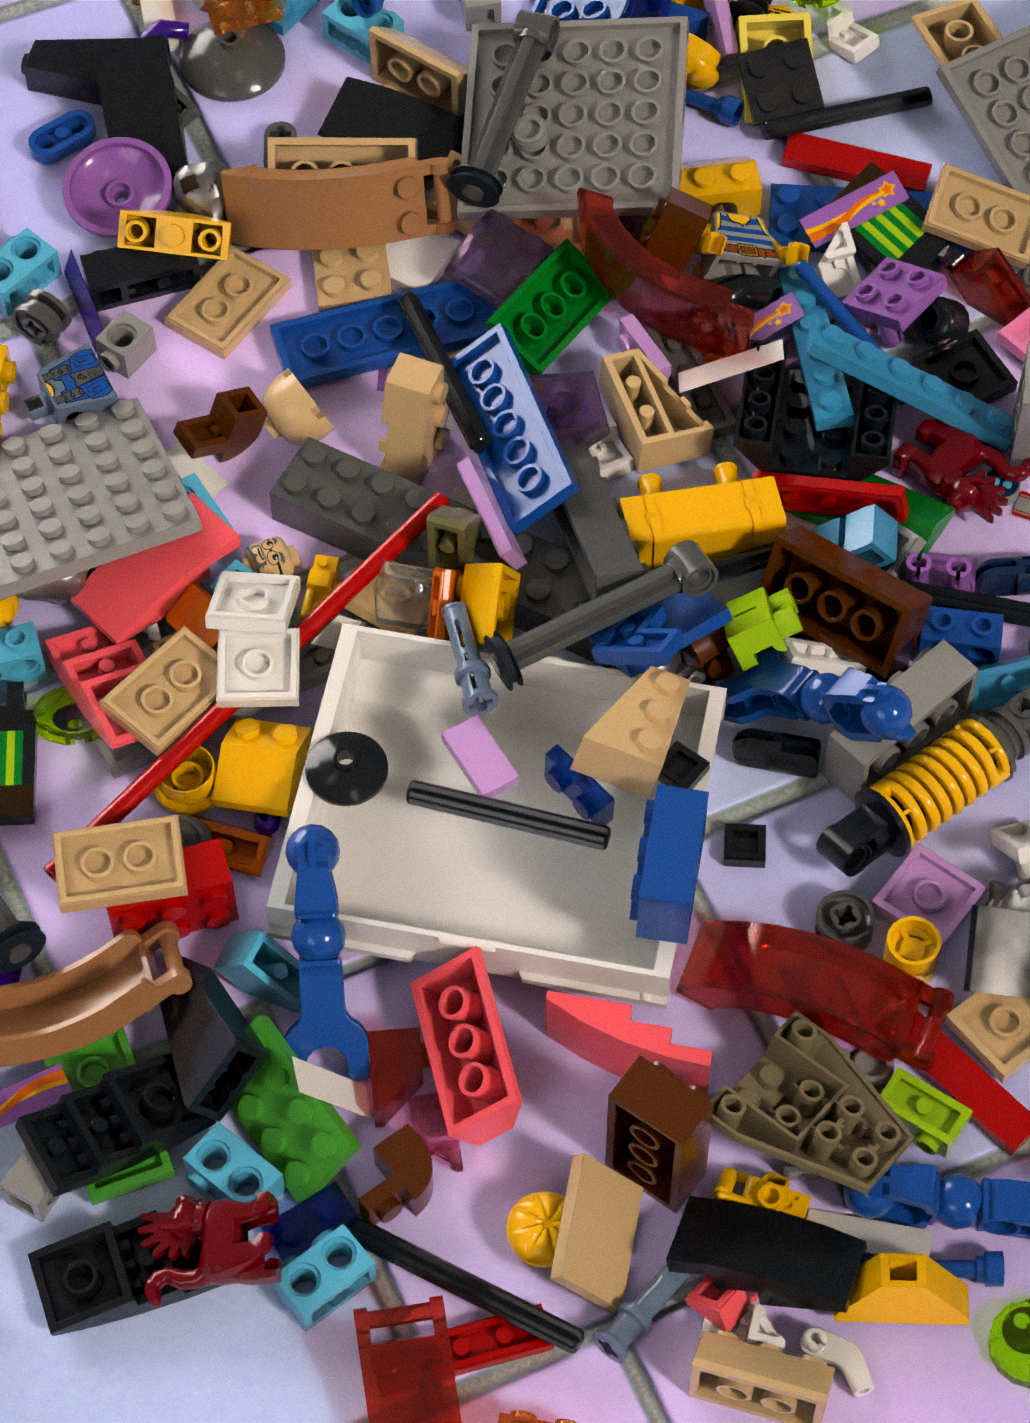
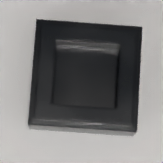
(683, 767)
(744, 845)

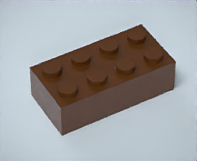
(847, 600)
(658, 1132)

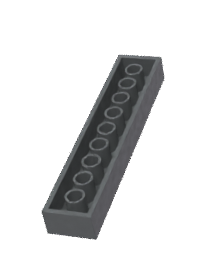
(362, 505)

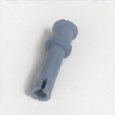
(472, 686)
(636, 1316)

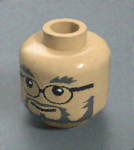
(271, 557)

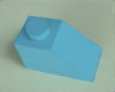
(261, 968)

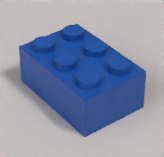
(669, 863)

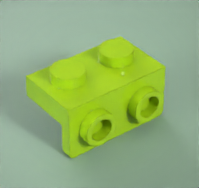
(926, 1112)

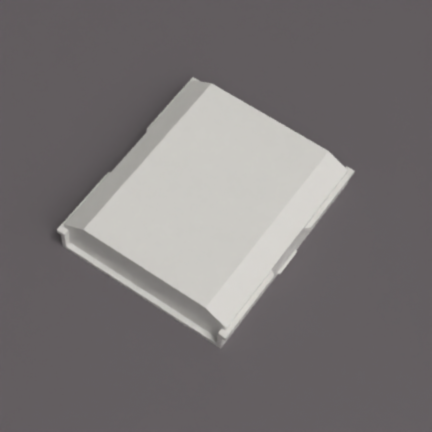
(442, 882)

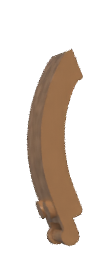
(335, 205)
(90, 996)

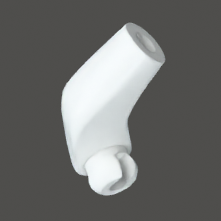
(840, 1354)

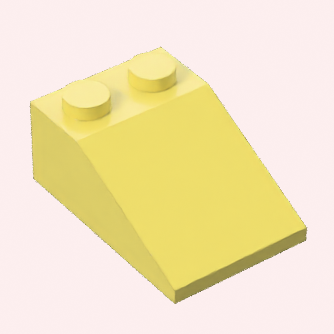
(767, 30)

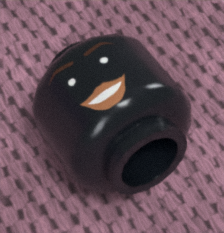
(942, 322)

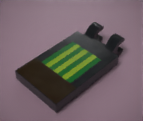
(898, 232)
(17, 759)

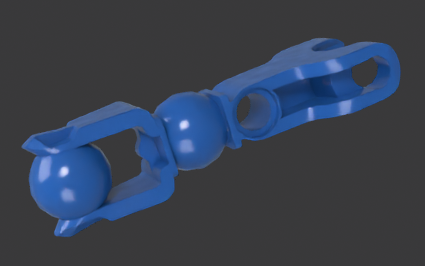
(852, 702)
(319, 940)
(917, 1197)

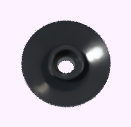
(347, 783)

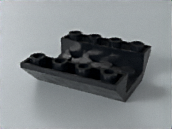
(780, 434)

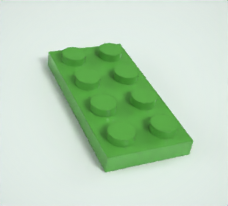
(84, 1069)
(292, 1129)

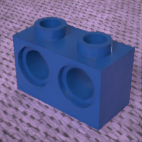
(969, 632)

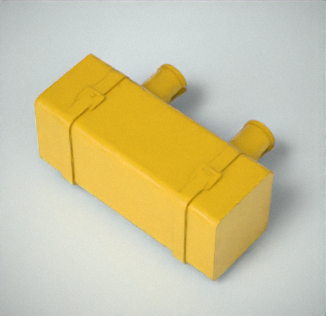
(717, 517)

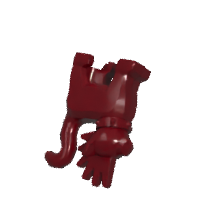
(949, 463)
(225, 1248)

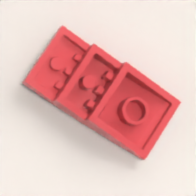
(145, 586)
(89, 670)
(610, 1039)

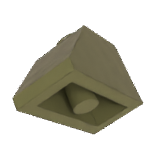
(452, 537)

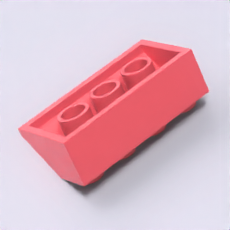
(467, 1049)

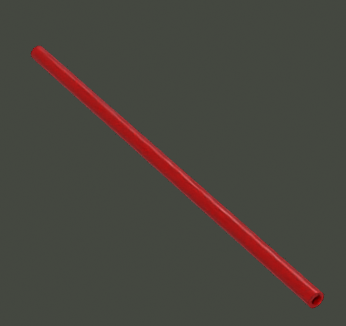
(309, 627)

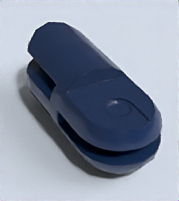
(1004, 576)

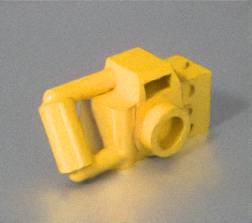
(320, 583)
(769, 1192)

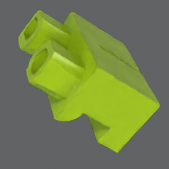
(761, 623)

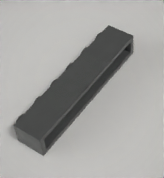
(594, 528)

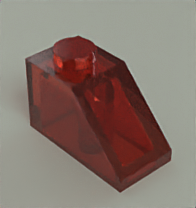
(990, 285)
(396, 1069)

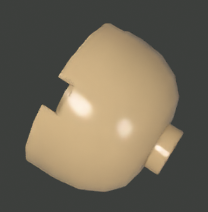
(293, 411)

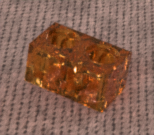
(240, 14)

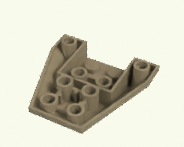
(813, 1109)

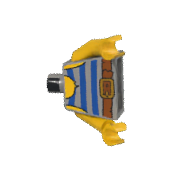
(743, 245)

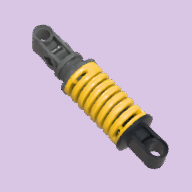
(930, 787)

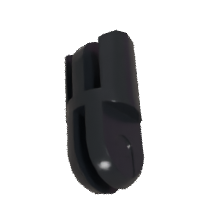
(777, 752)

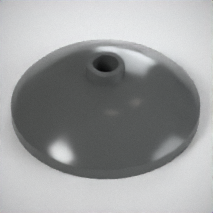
(233, 63)

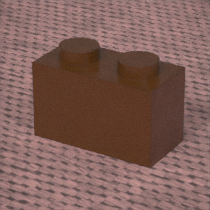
(676, 228)

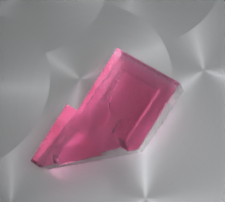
(430, 1126)

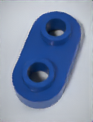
(59, 139)

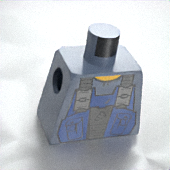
(71, 387)

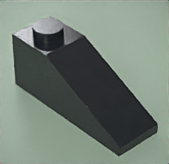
(132, 275)

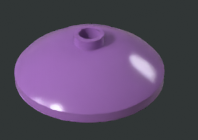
(111, 171)

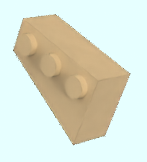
(649, 415)
(414, 416)
(634, 734)

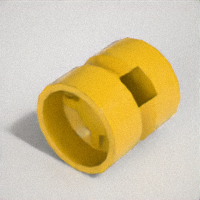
(913, 947)

